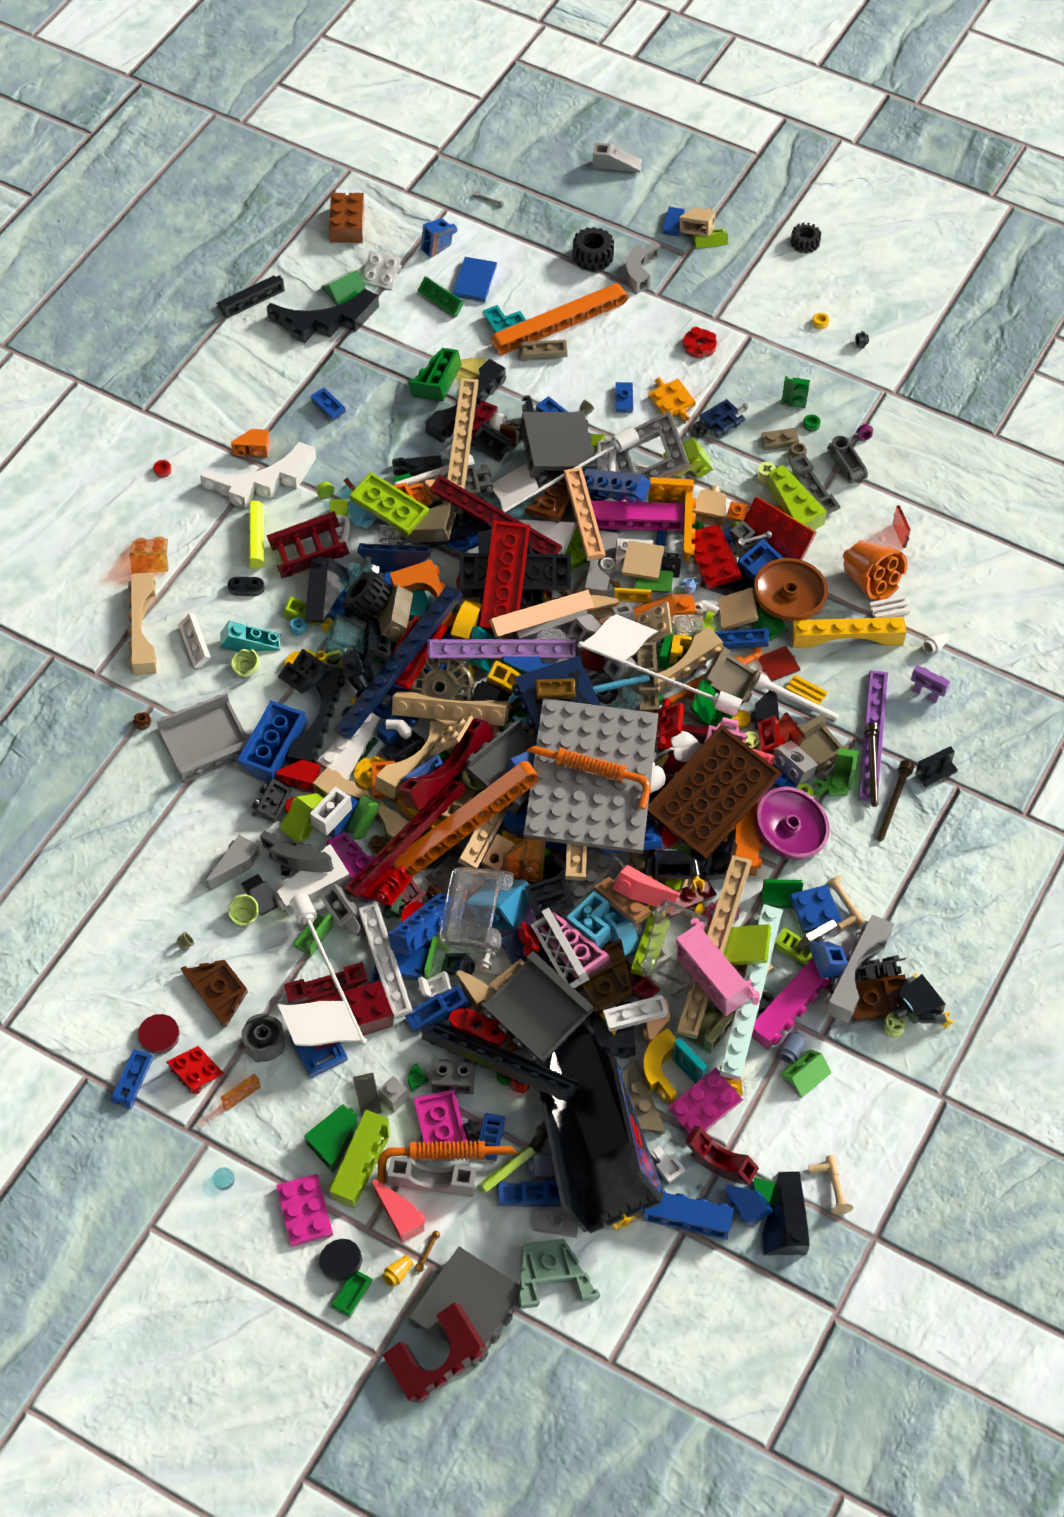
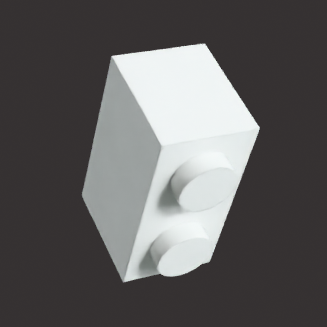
(331, 811)

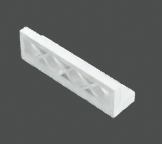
(563, 943)

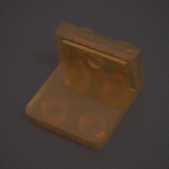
(149, 555)

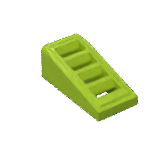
(295, 603)
(786, 950)

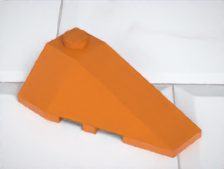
(678, 604)

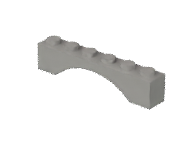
(845, 997)

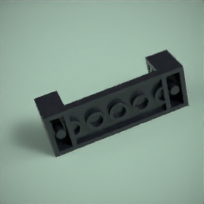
(541, 573)

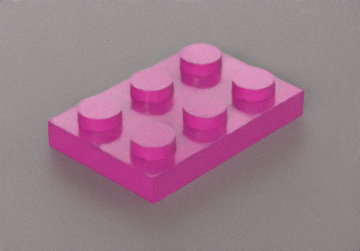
(705, 1102)
(440, 1117)
(304, 1210)

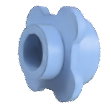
(688, 585)

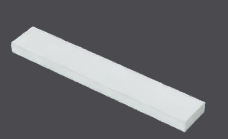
(385, 960)

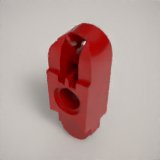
(466, 1019)

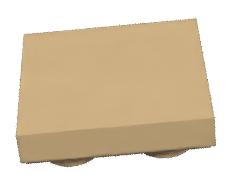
(643, 560)
(738, 609)

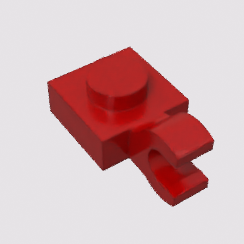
(529, 938)

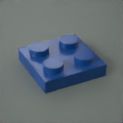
(814, 908)

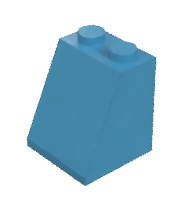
(511, 906)

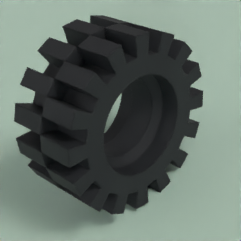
(805, 231)

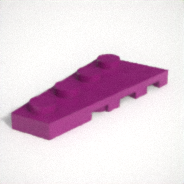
(350, 854)

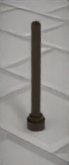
(872, 731)
(905, 770)

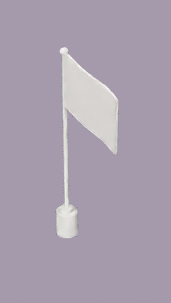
(519, 486)
(622, 638)
(322, 1020)

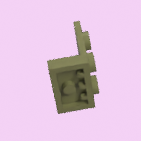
(712, 1029)

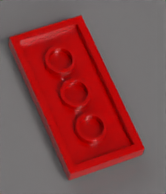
(788, 534)
(714, 557)
(414, 668)

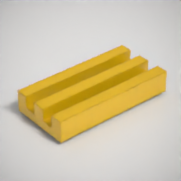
(807, 689)

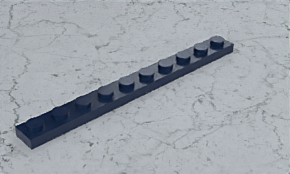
(398, 662)

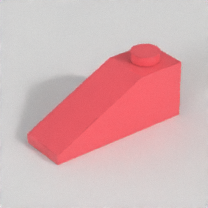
(643, 888)
(401, 1213)

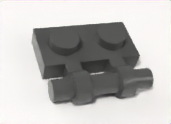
(472, 482)

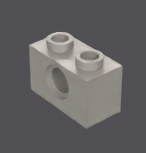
(794, 762)

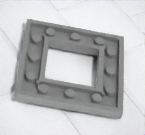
(676, 456)

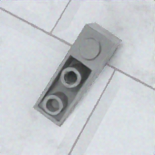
(613, 158)
(237, 860)

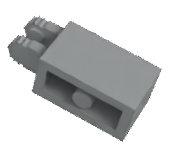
(343, 909)

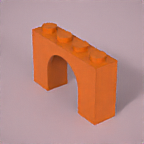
(422, 577)

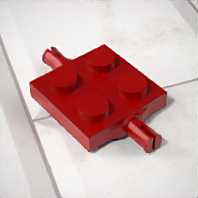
(669, 722)

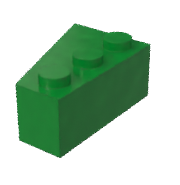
(437, 377)

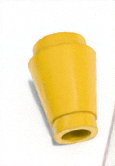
(397, 1271)

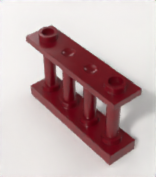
(302, 531)

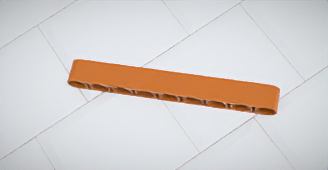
(559, 318)
(467, 818)

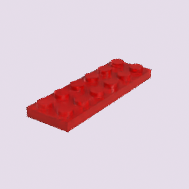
(504, 570)

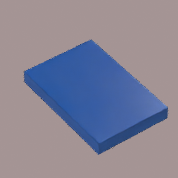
(475, 279)

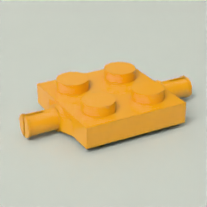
(672, 398)

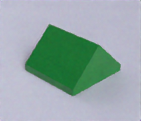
(344, 287)

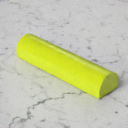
(256, 535)

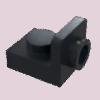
(458, 961)

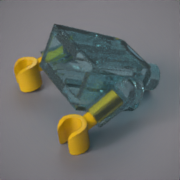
(342, 637)

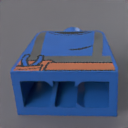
(436, 236)

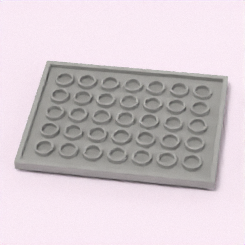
(585, 807)

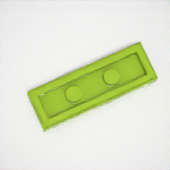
(505, 1169)

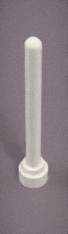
(430, 474)
(763, 682)

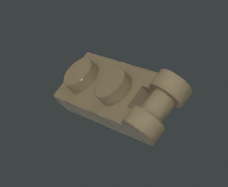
(542, 349)

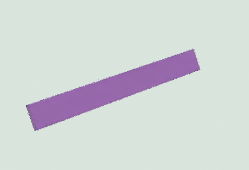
(499, 648)
(874, 713)

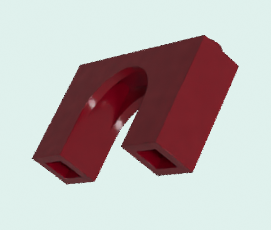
(465, 1348)

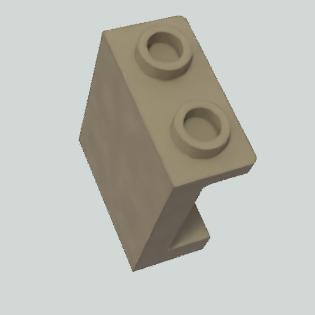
(731, 676)
(820, 743)

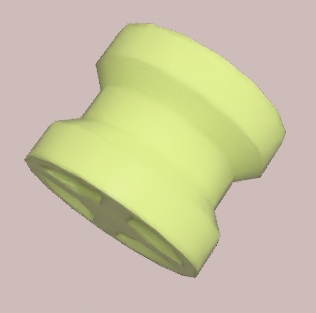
(763, 471)
(752, 739)
(890, 1023)

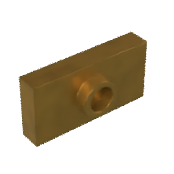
(555, 689)

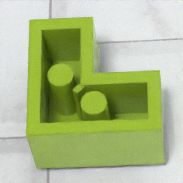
(697, 458)
(298, 820)

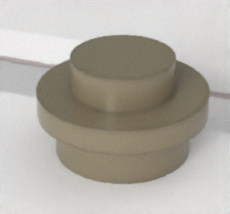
(797, 449)

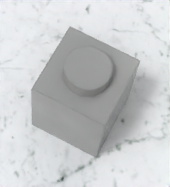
(393, 1094)

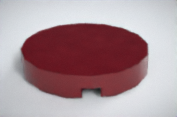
(158, 1033)

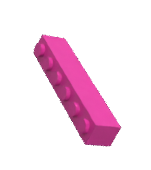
(638, 515)
(789, 1005)

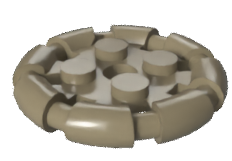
(447, 677)

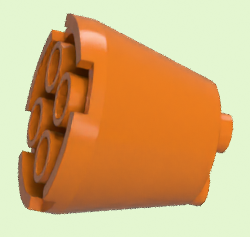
(875, 568)

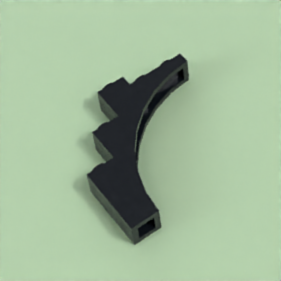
(325, 321)

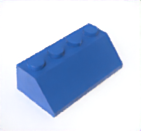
(271, 740)

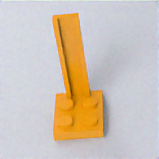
(679, 491)

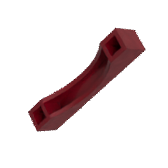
(420, 790)

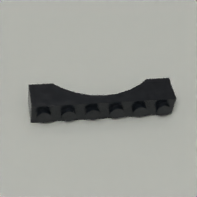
(442, 422)
(308, 744)

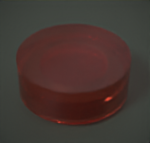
(518, 1087)

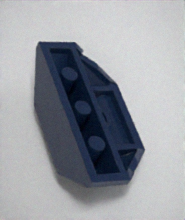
(394, 557)

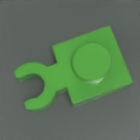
(833, 785)

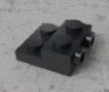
(718, 862)

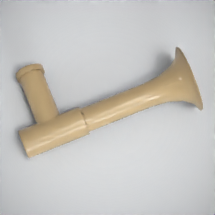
(835, 884)
(841, 1205)

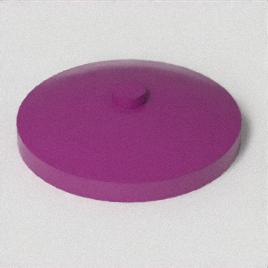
(792, 823)

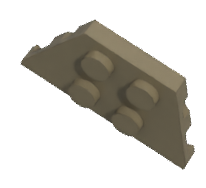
(642, 1100)

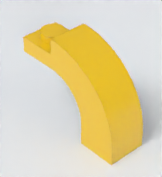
(466, 619)
(656, 1054)

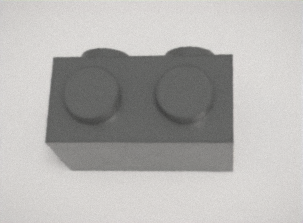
(453, 1075)

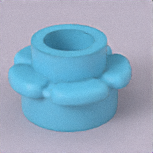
(298, 622)

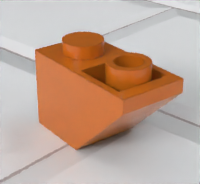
(252, 443)

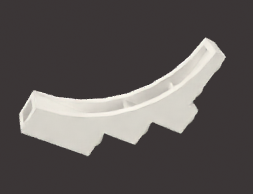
(264, 482)

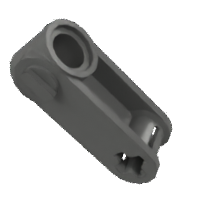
(847, 459)

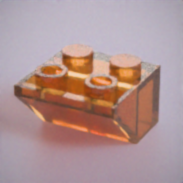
(526, 860)

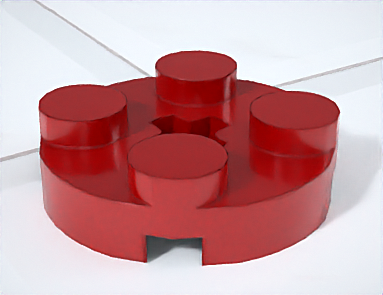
(699, 335)

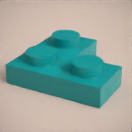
(499, 321)

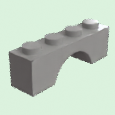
(597, 581)
(587, 626)
(452, 1180)

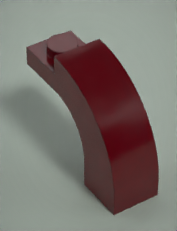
(727, 1164)

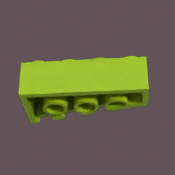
(795, 498)
(360, 1159)

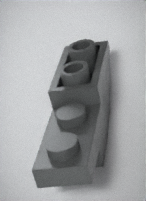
(298, 856)

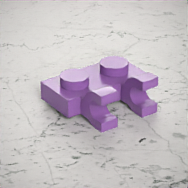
(924, 678)

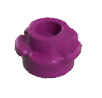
(864, 432)

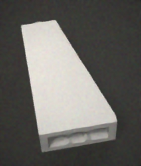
(313, 883)

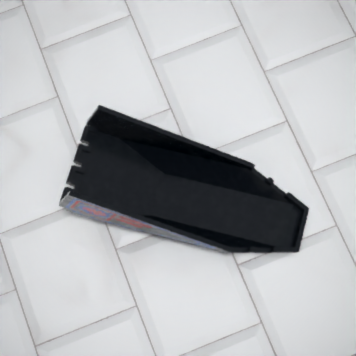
(597, 1138)

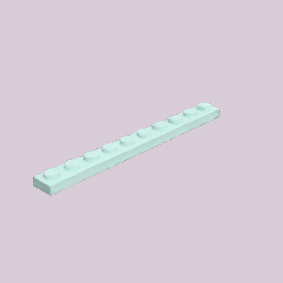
(746, 1014)

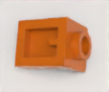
(737, 511)

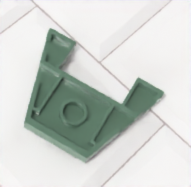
(547, 1264)

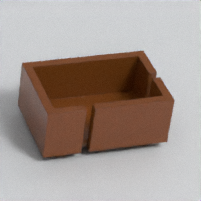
(346, 218)

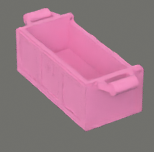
(713, 970)

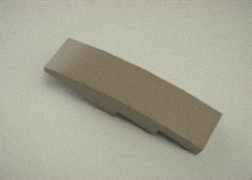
(649, 690)

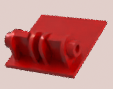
(388, 886)
(194, 1069)

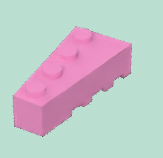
(587, 952)

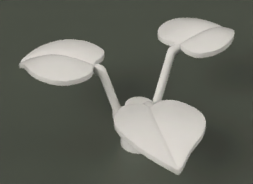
(684, 748)

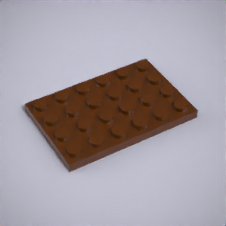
(713, 792)

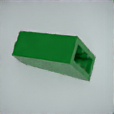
(332, 1136)

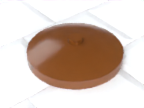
(790, 589)

